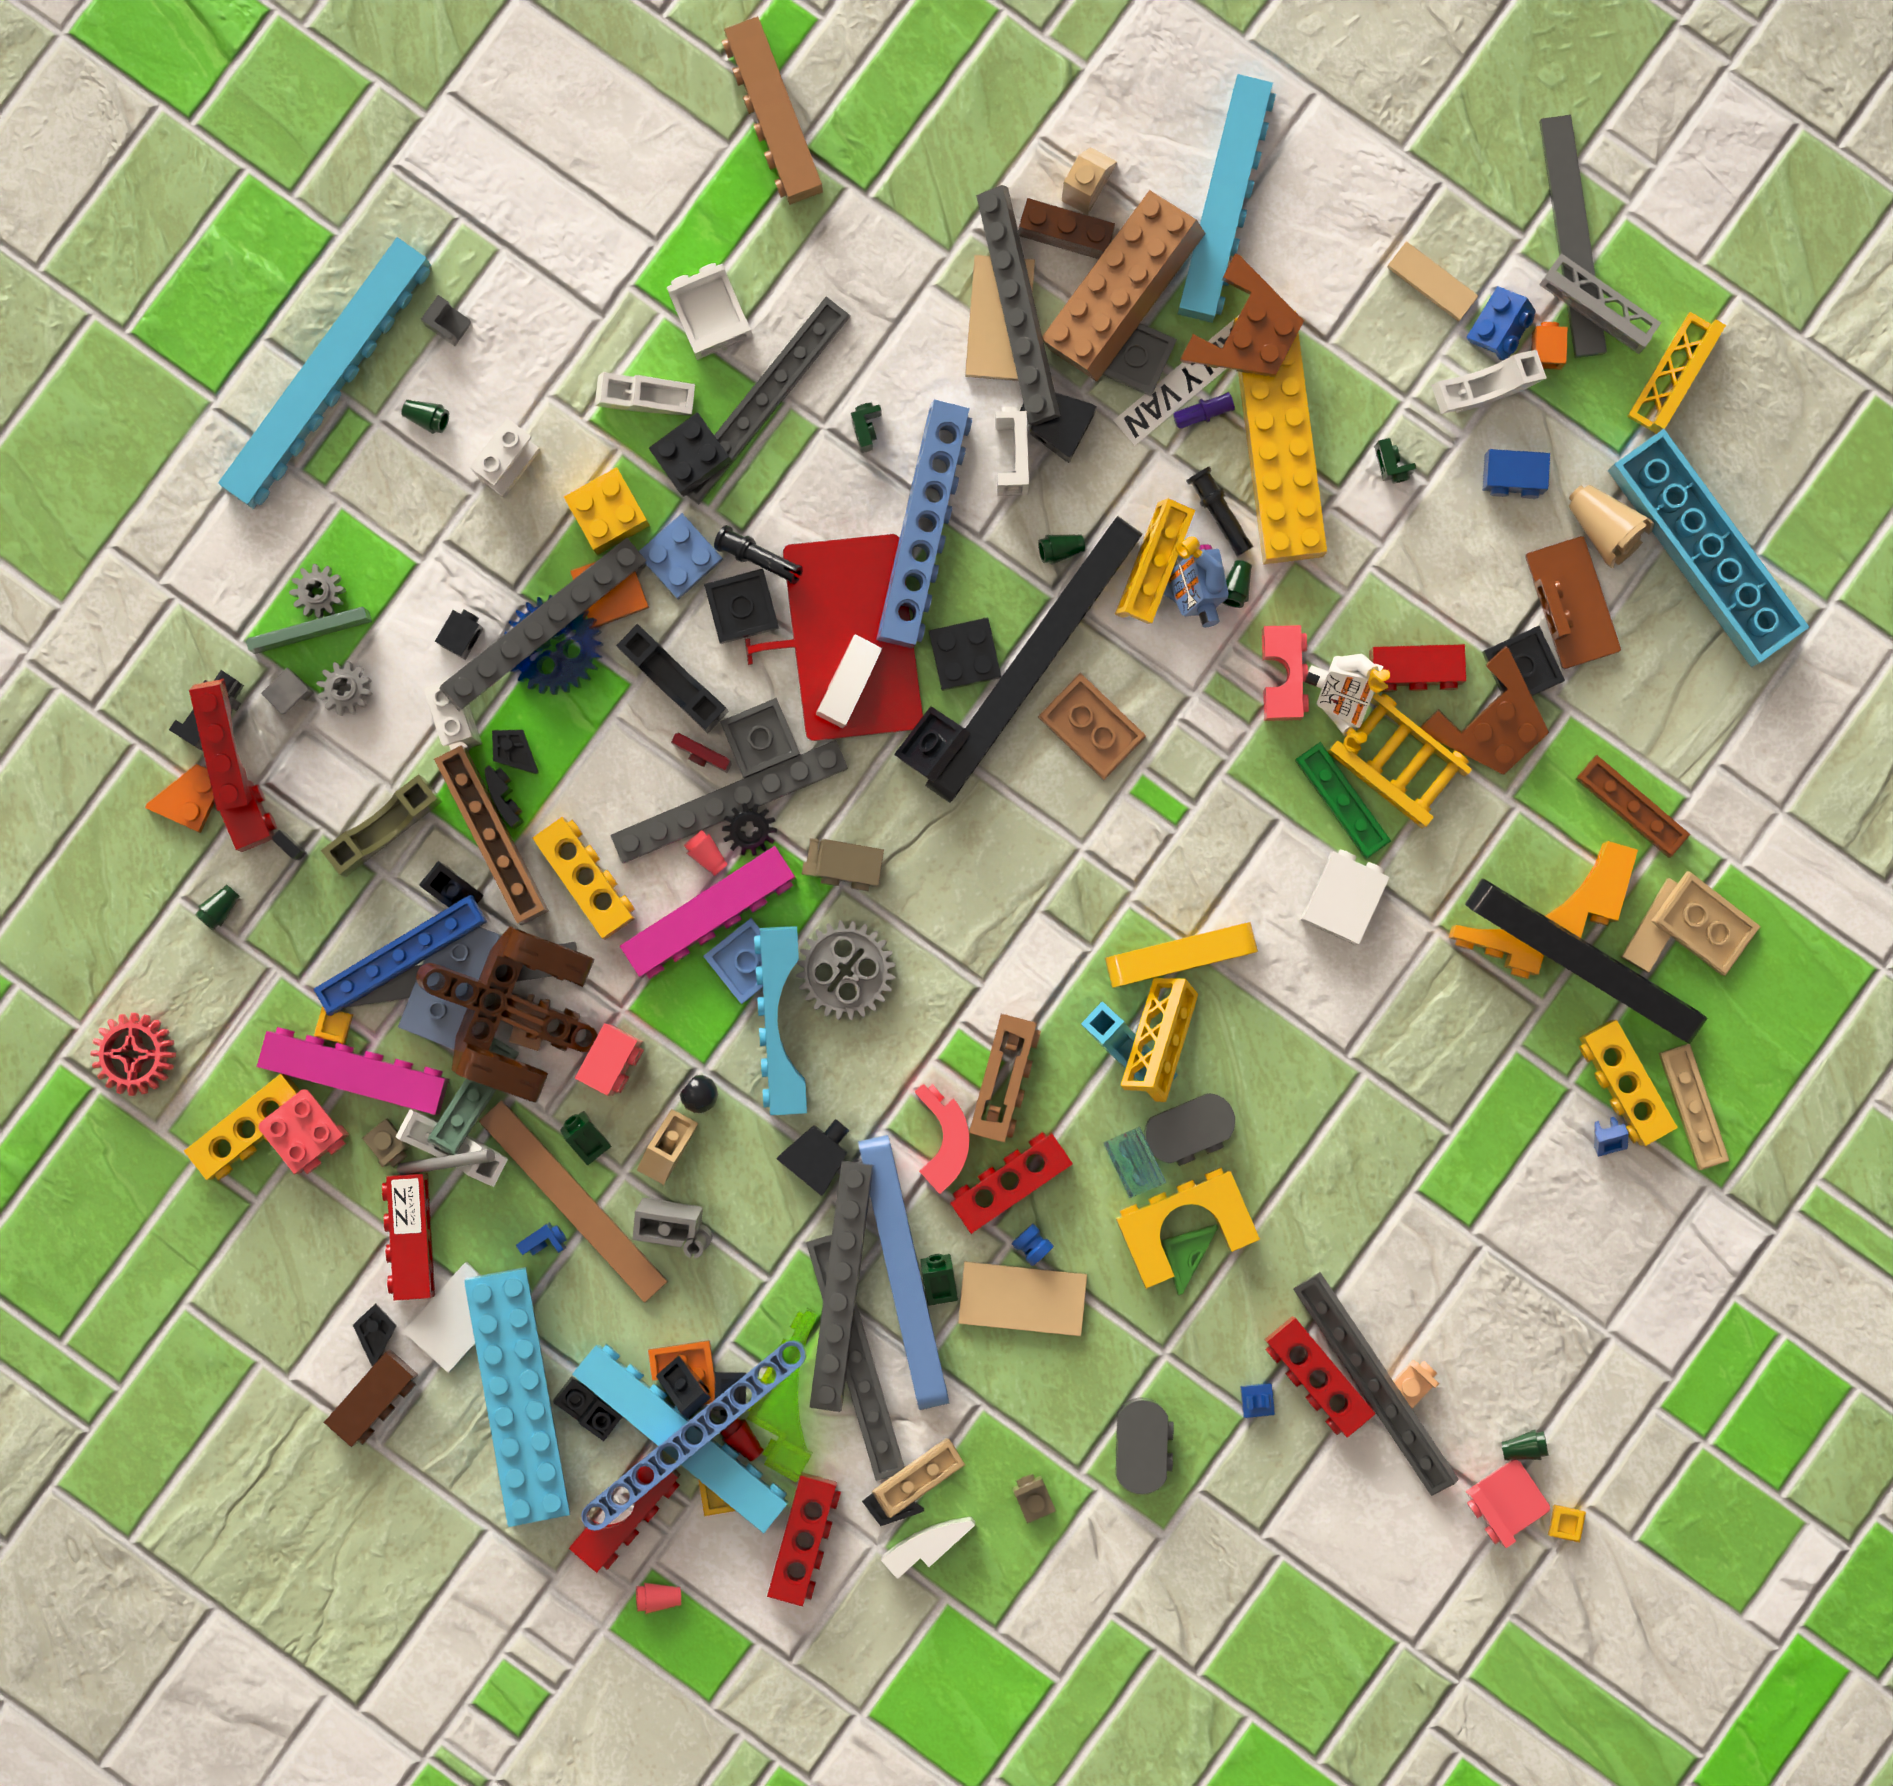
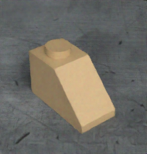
(667, 1146)

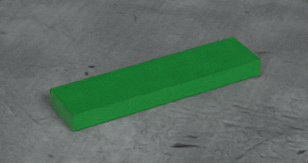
(1342, 800)

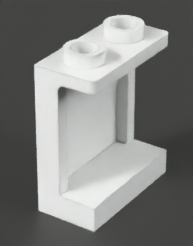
(709, 310)
(504, 458)
(1014, 483)
(452, 726)
(1345, 897)

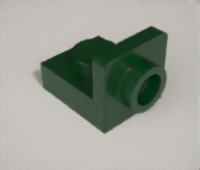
(865, 431)
(1387, 458)
(584, 1137)
(939, 1279)

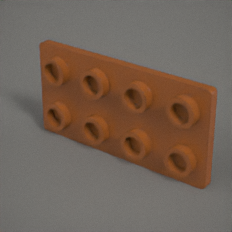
(1573, 602)

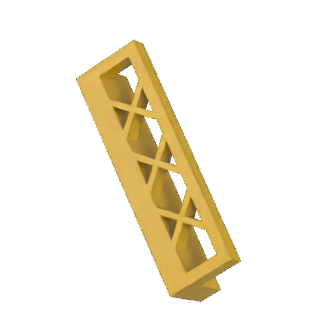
(1687, 375)
(1155, 561)
(1168, 1038)

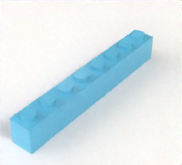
(1225, 197)
(658, 1420)

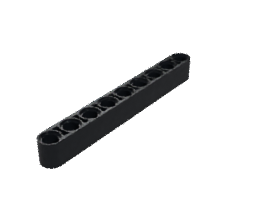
(1585, 960)

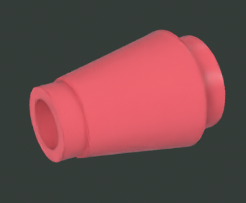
(705, 852)
(657, 1597)

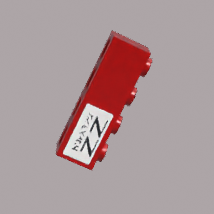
(410, 1236)

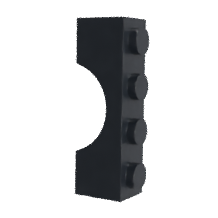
(672, 678)

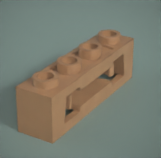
(1022, 1066)

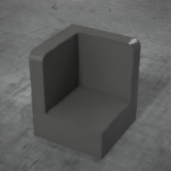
(445, 321)

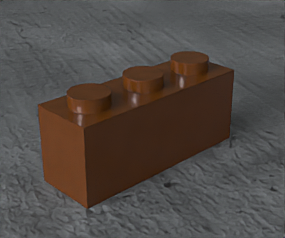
(1065, 229)
(372, 1399)

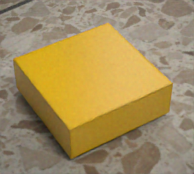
(333, 1027)
(1566, 1523)

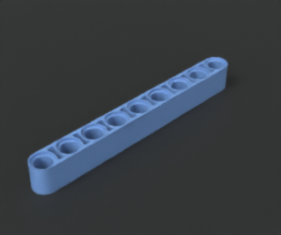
(904, 1274)
(680, 1441)

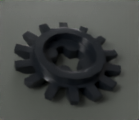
(757, 838)

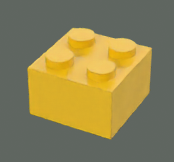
(606, 511)

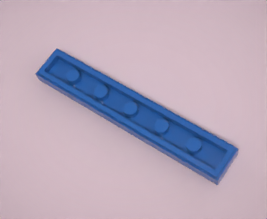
(400, 955)

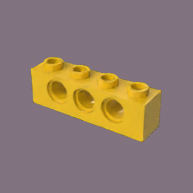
(551, 843)
(1658, 1119)
(205, 1151)

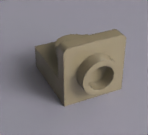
(386, 1145)
(1033, 1497)

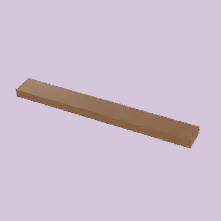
(573, 1201)

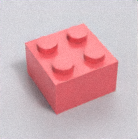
(609, 1060)

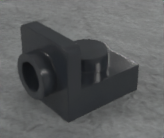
(724, 1381)

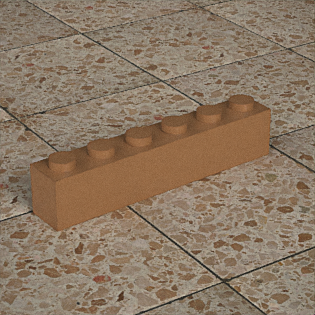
(773, 111)
(491, 835)

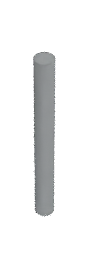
(446, 1162)

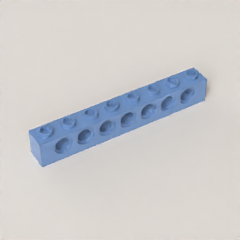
(940, 417)

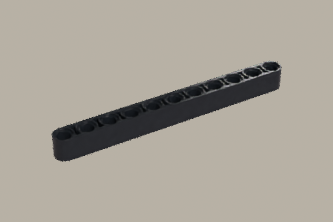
(1037, 655)

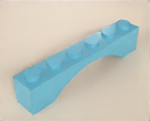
(785, 1083)

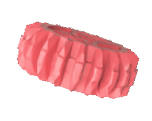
(132, 1068)

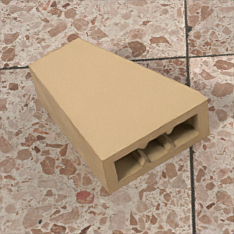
(1087, 179)

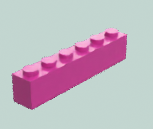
(708, 912)
(353, 1072)

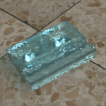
(1134, 1162)

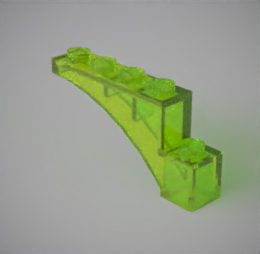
(780, 1409)

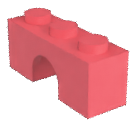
(1285, 646)

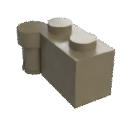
(843, 862)

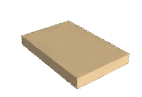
(1705, 923)

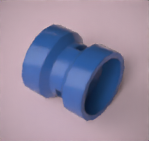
(1032, 1244)

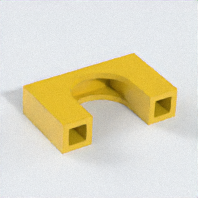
(1143, 1225)

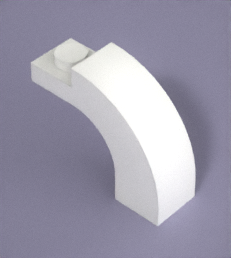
(1489, 384)
(417, 1129)

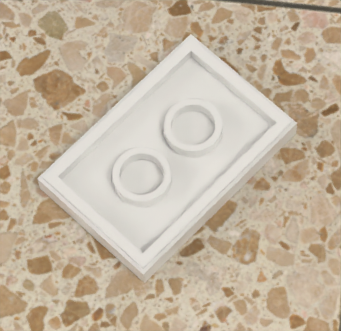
(445, 1322)

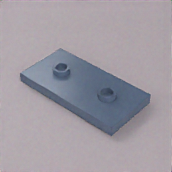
(434, 1016)

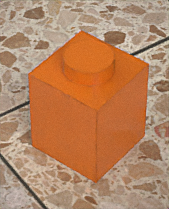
(1550, 344)

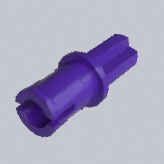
(1203, 410)

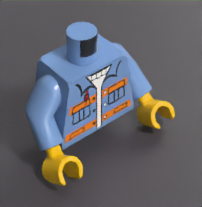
(1198, 582)

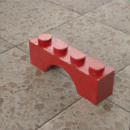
(217, 739)
(599, 1546)

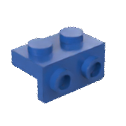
(1502, 323)

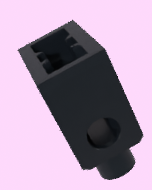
(1065, 432)
(816, 1155)

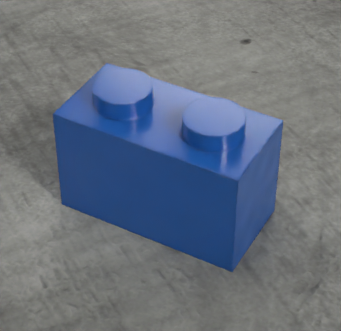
(1516, 473)

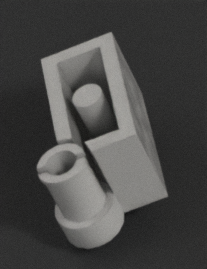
(671, 1224)

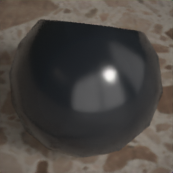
(699, 1094)

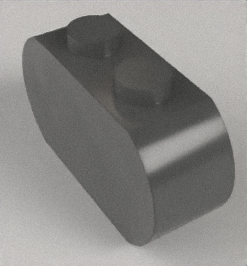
(1190, 1129)
(1142, 1445)

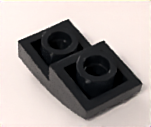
(499, 789)
(587, 1408)

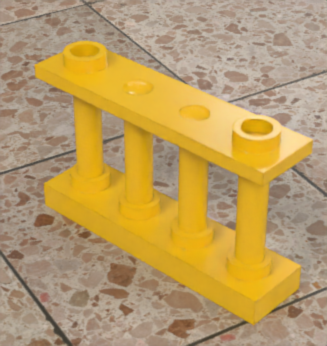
(1395, 790)

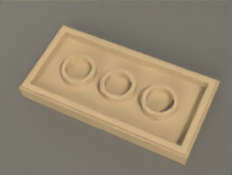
(988, 340)
(1022, 1298)

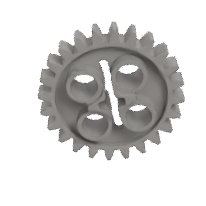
(824, 952)

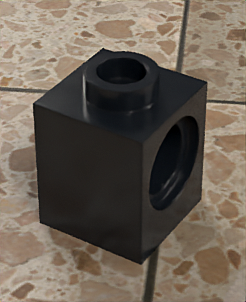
(460, 633)

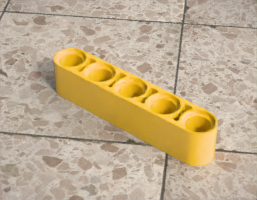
(1181, 954)

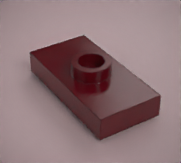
(700, 754)

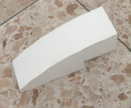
(644, 394)
(848, 681)
(926, 1544)

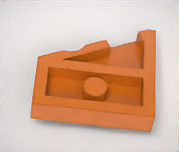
(186, 799)

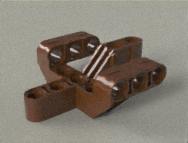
(472, 1051)

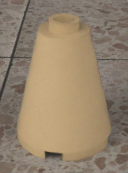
(1609, 523)

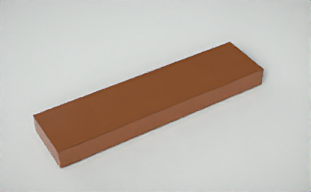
(1633, 806)

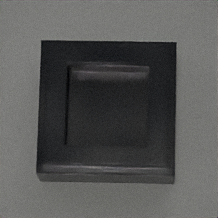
(288, 845)

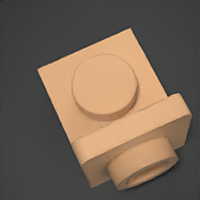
(1416, 1381)

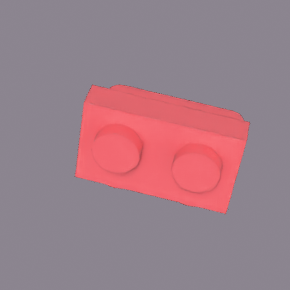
(302, 1132)
(1507, 1502)

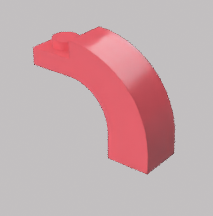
(955, 1145)

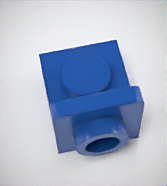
(536, 1241)

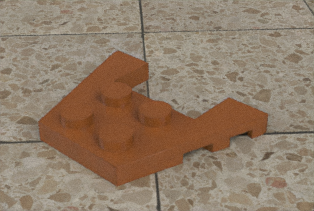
(1260, 333)
(1501, 731)

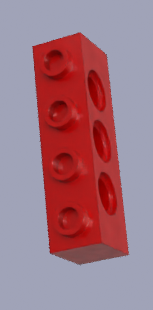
(1054, 1163)
(1355, 1411)
(783, 1584)

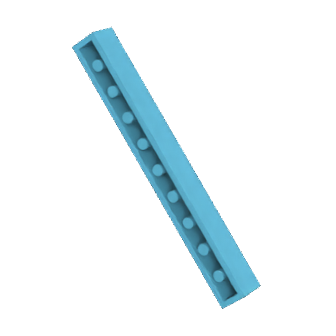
(325, 373)

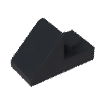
(448, 886)
(683, 1386)

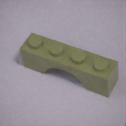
(372, 835)

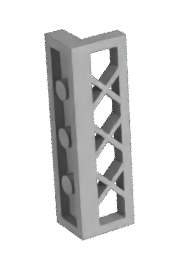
(1595, 309)

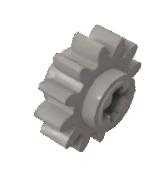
(319, 602)
(339, 678)

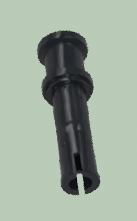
(1214, 500)
(746, 550)

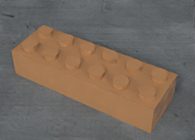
(1123, 285)

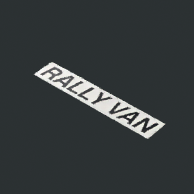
(1169, 394)

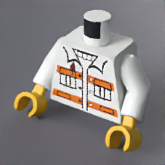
(1348, 692)

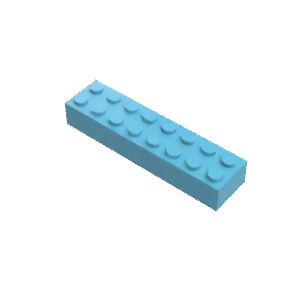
(1708, 548)
(517, 1396)

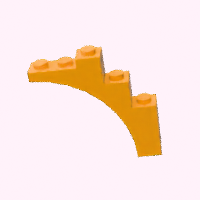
(1598, 897)

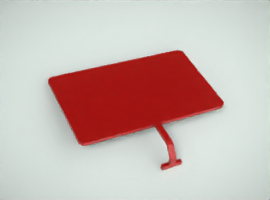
(832, 601)

